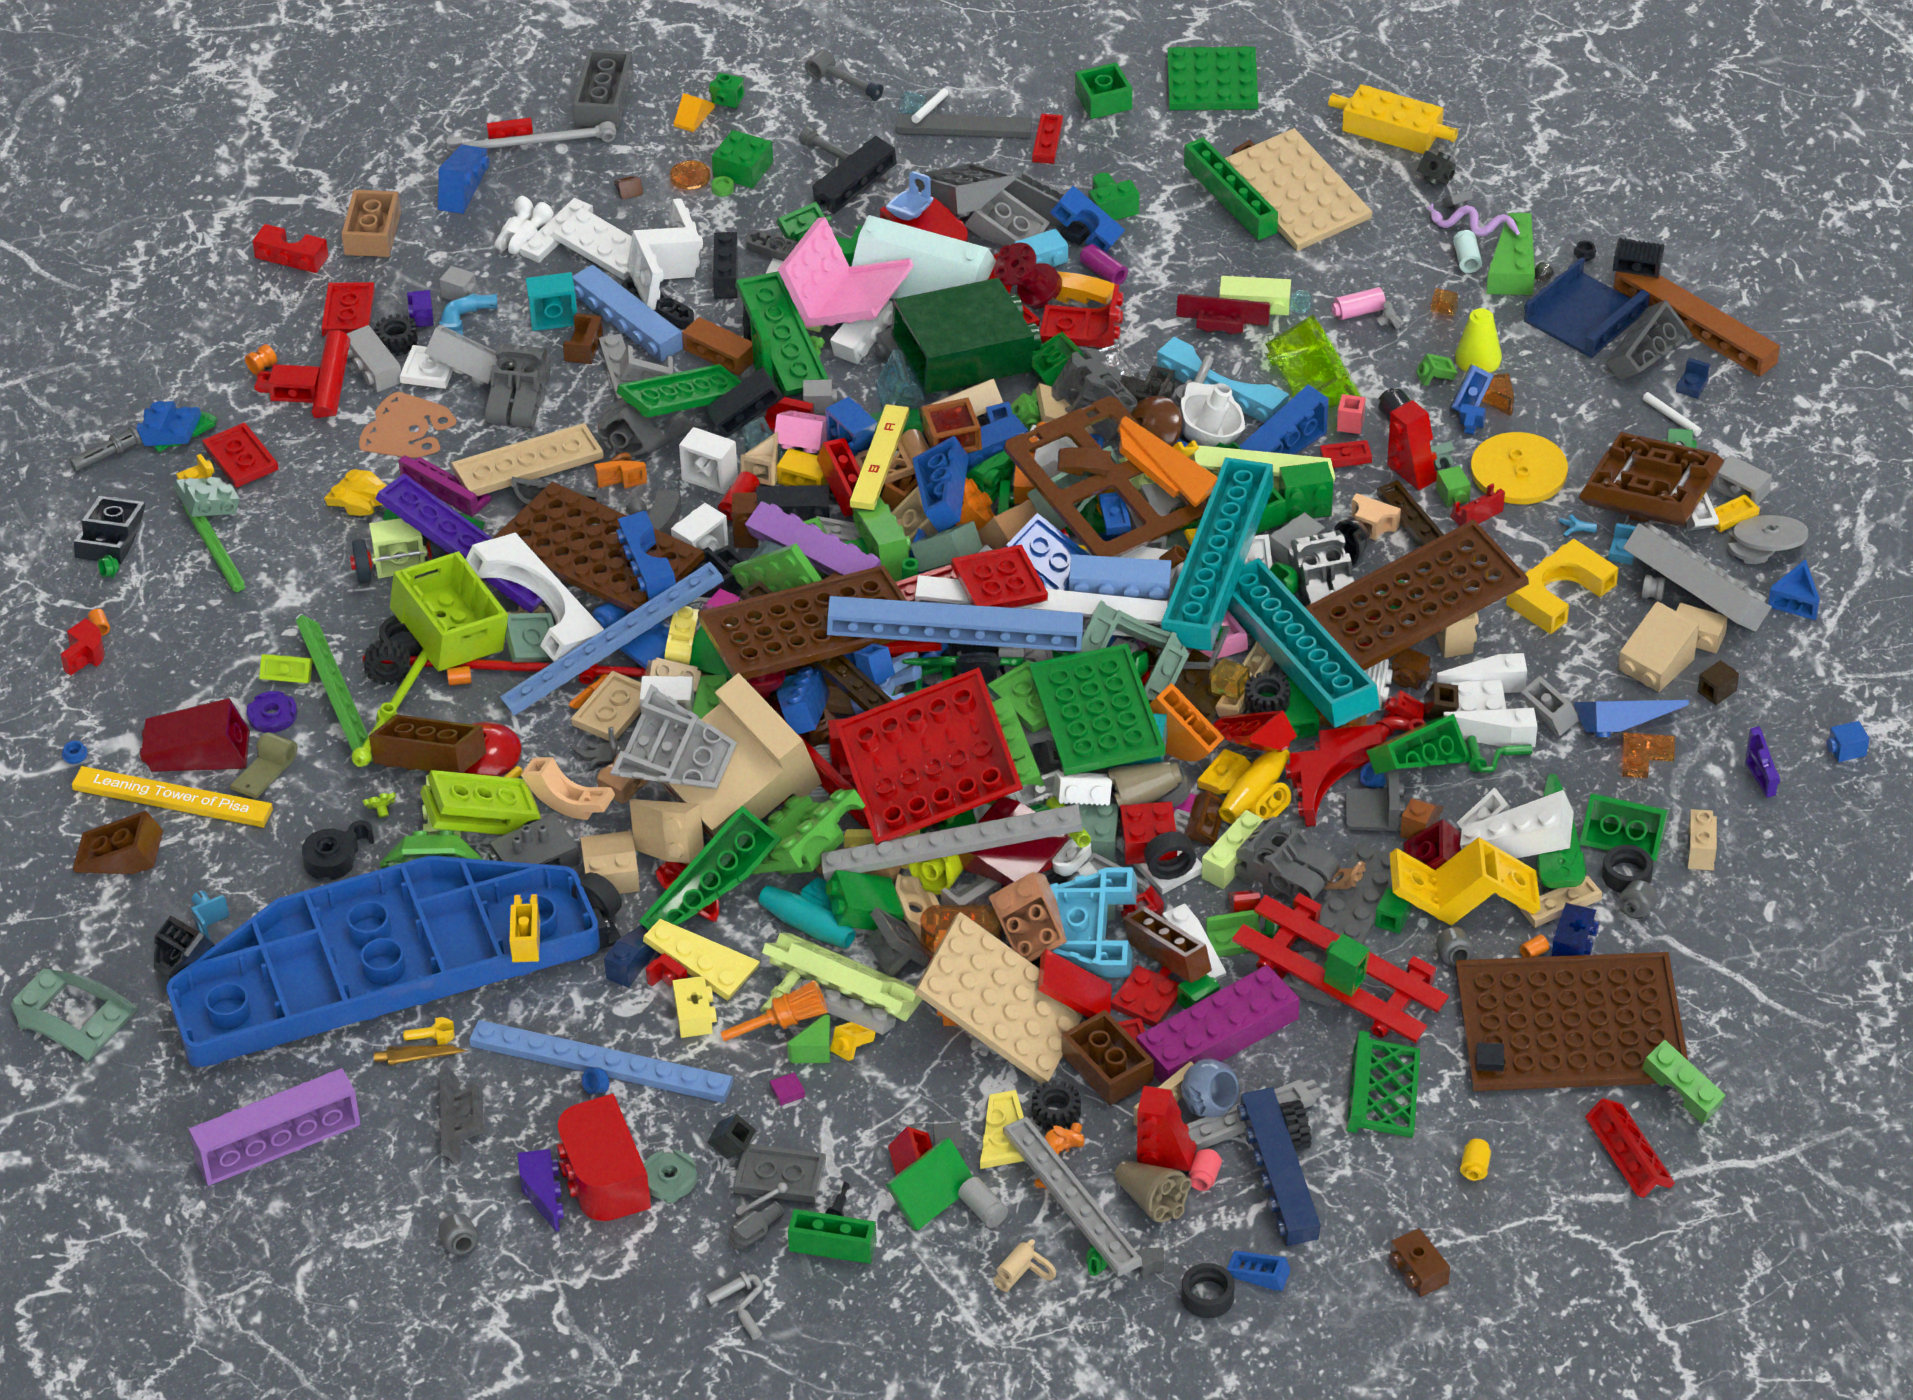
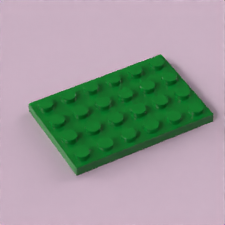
(1096, 709)

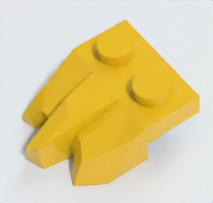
(356, 492)

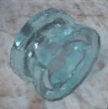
(1297, 298)

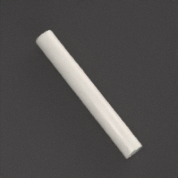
(930, 105)
(1671, 413)

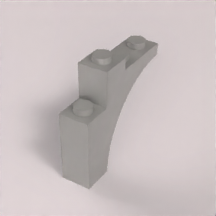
(1162, 503)

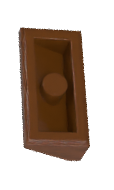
(1204, 818)

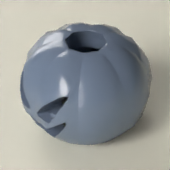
(1210, 1088)

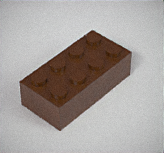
(427, 744)

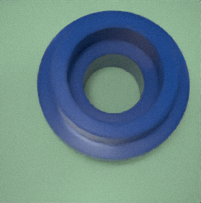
(74, 752)

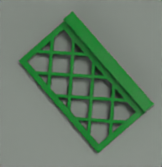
(1360, 1086)

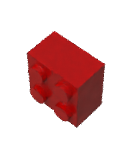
(1141, 824)

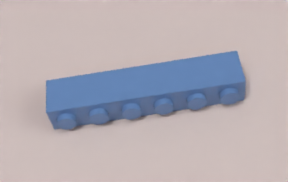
(627, 313)

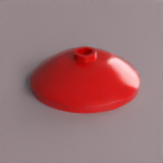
(502, 751)

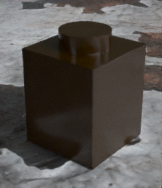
(1718, 682)
(1440, 699)

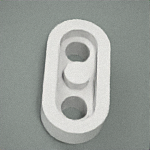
(1070, 858)

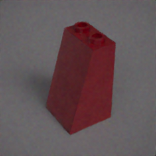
(196, 739)

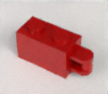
(289, 383)

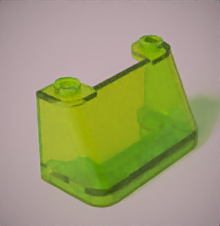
(1310, 358)

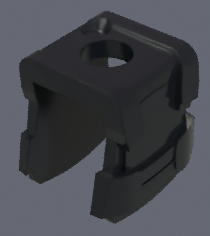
(979, 657)

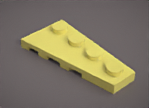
(721, 966)

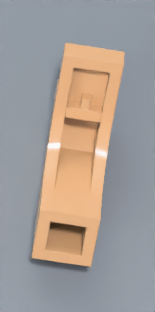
(561, 793)

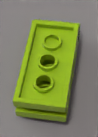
(478, 803)

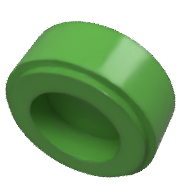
(722, 186)

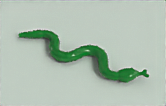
(950, 661)

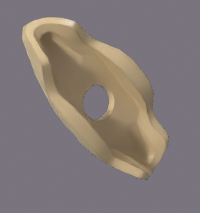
(912, 893)

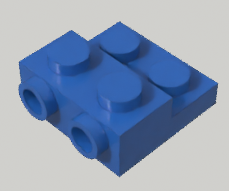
(167, 424)

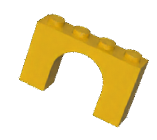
(1571, 563)

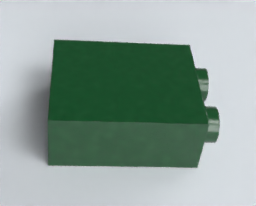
(964, 335)

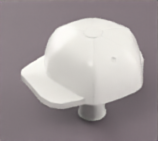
(1210, 414)

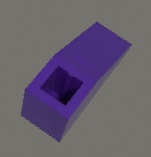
(538, 1184)

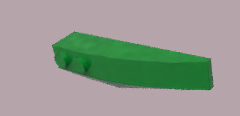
(716, 870)

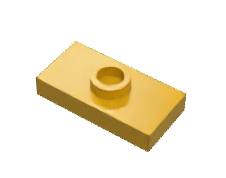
(1735, 511)

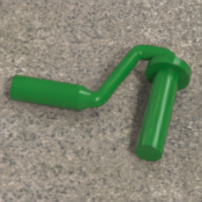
(1479, 764)

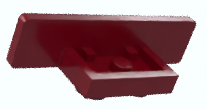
(1222, 313)

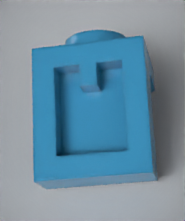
(1621, 536)

